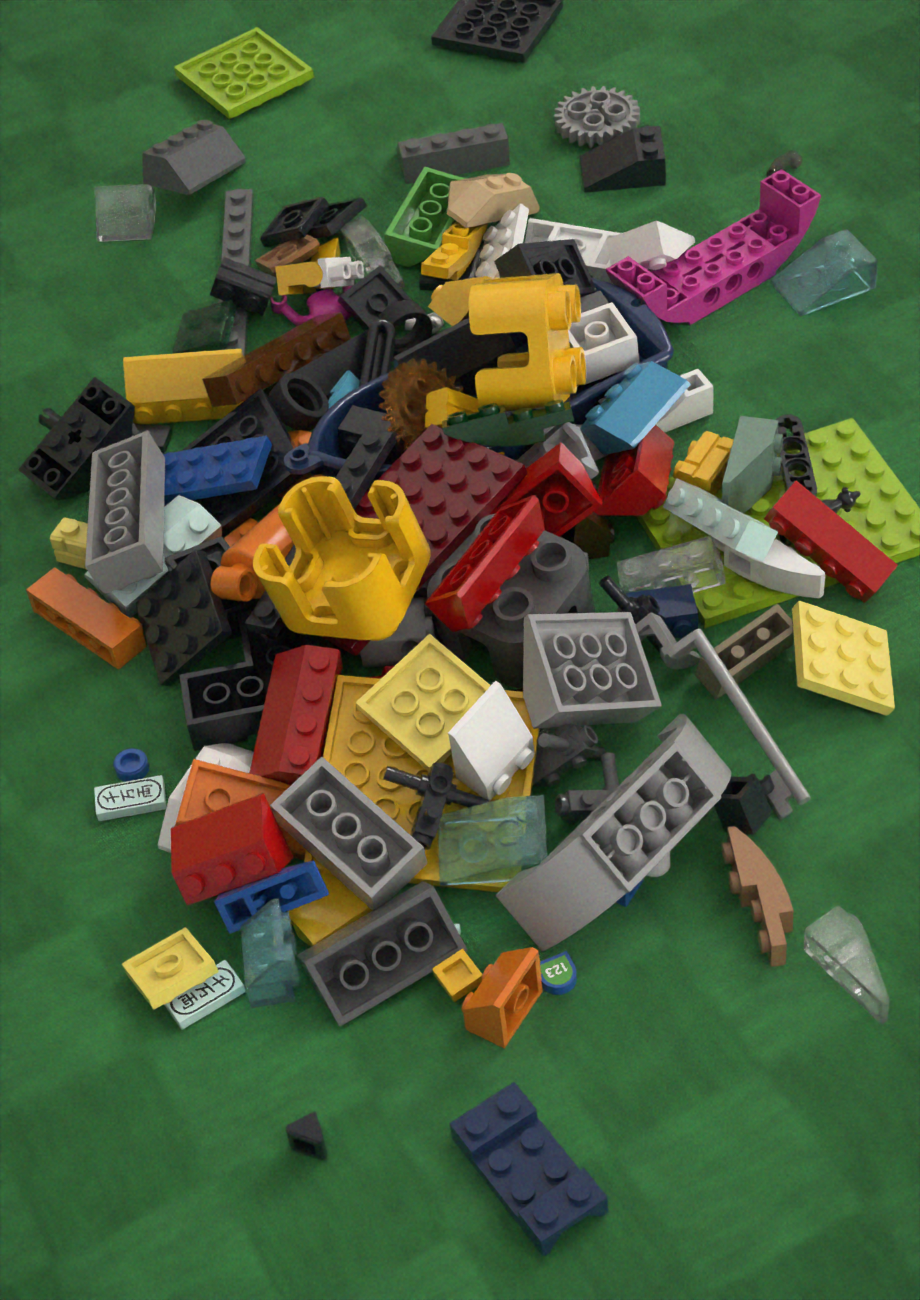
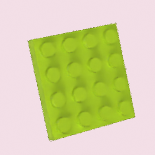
(243, 72)

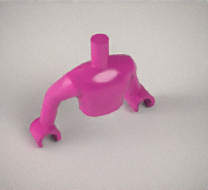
(319, 304)

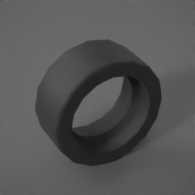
(402, 311)
(304, 390)

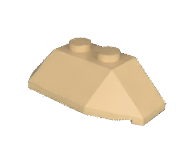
(488, 198)

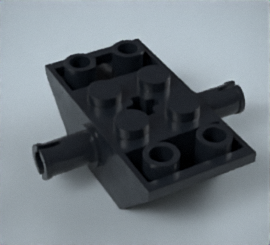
(64, 456)

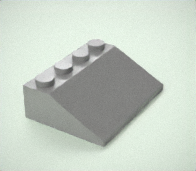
(585, 670)

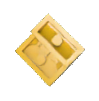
(328, 914)

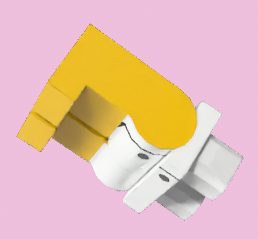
(325, 273)

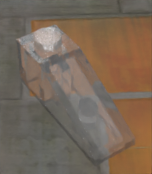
(844, 952)

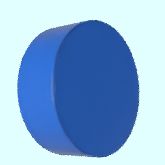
(131, 765)

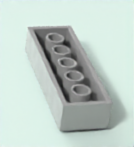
(126, 513)

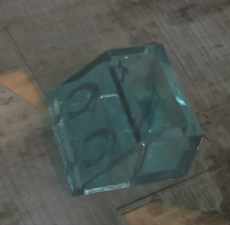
(269, 956)

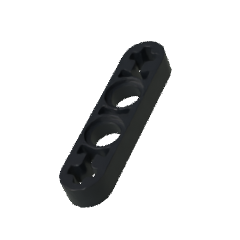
(798, 461)

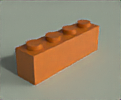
(87, 617)

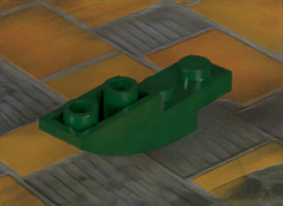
(494, 428)

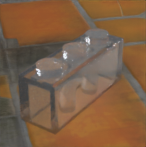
(683, 564)

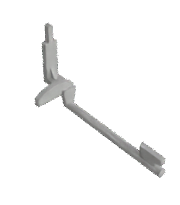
(680, 656)

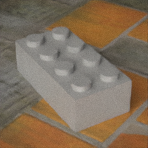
(349, 834)

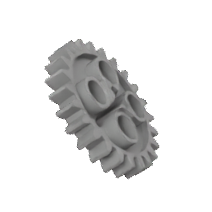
(596, 115)

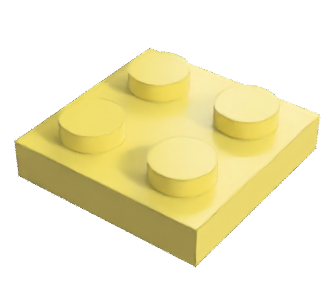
(170, 968)

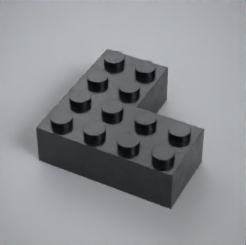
(229, 700)

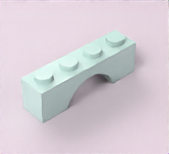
(720, 520)

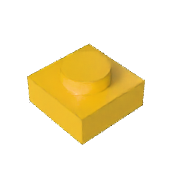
(458, 975)

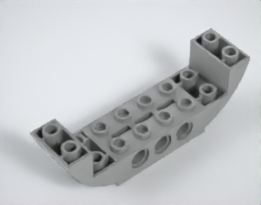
(620, 838)

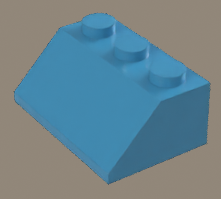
(633, 407)

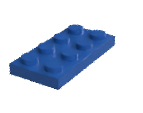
(215, 469)

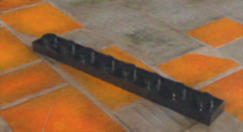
(355, 479)

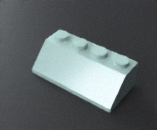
(184, 527)

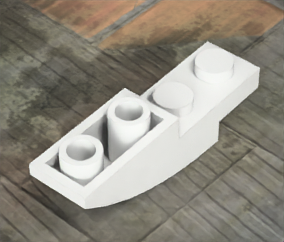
(781, 570)

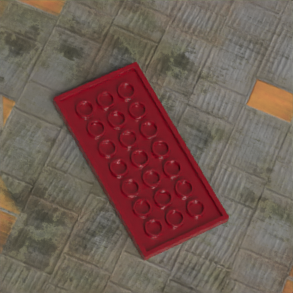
(449, 491)

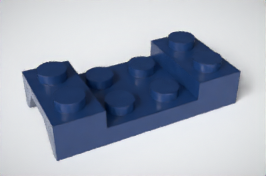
(527, 1167)

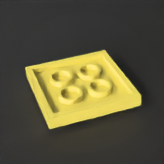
(842, 658)
(423, 700)

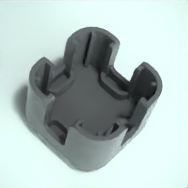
(549, 582)

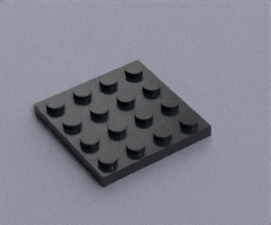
(497, 27)
(249, 420)

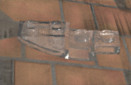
(369, 247)

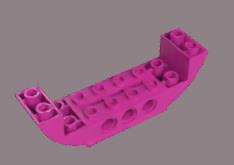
(727, 261)

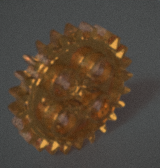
(407, 394)

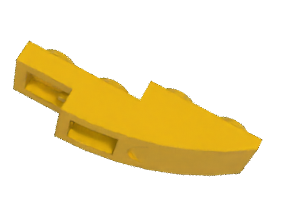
(455, 253)

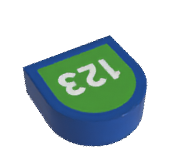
(558, 974)

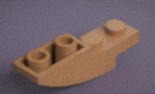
(762, 890)

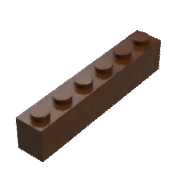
(275, 359)

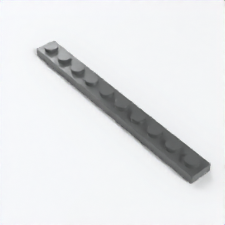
(237, 247)

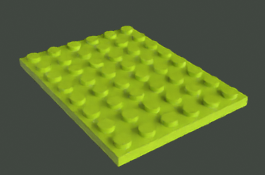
(839, 459)

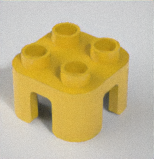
(543, 312)
(348, 570)

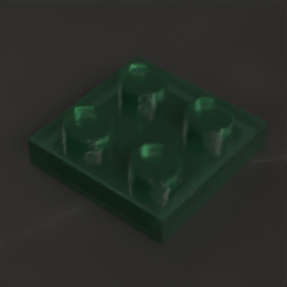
(205, 328)

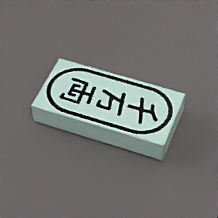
(130, 798)
(206, 997)

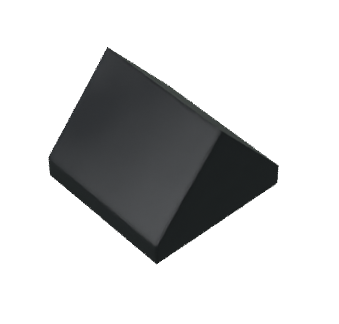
(306, 1137)

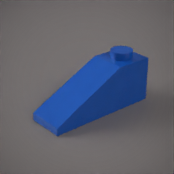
(292, 885)

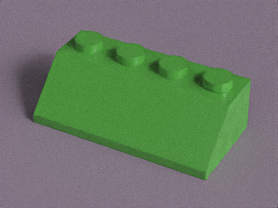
(421, 219)

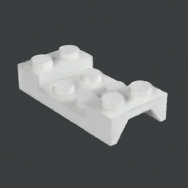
(588, 240)

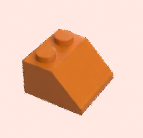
(504, 996)

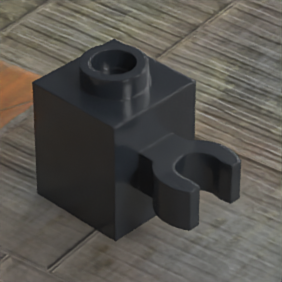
(745, 803)

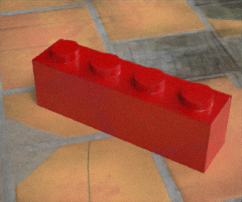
(830, 542)

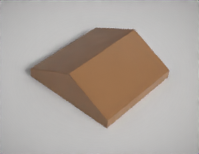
(288, 253)

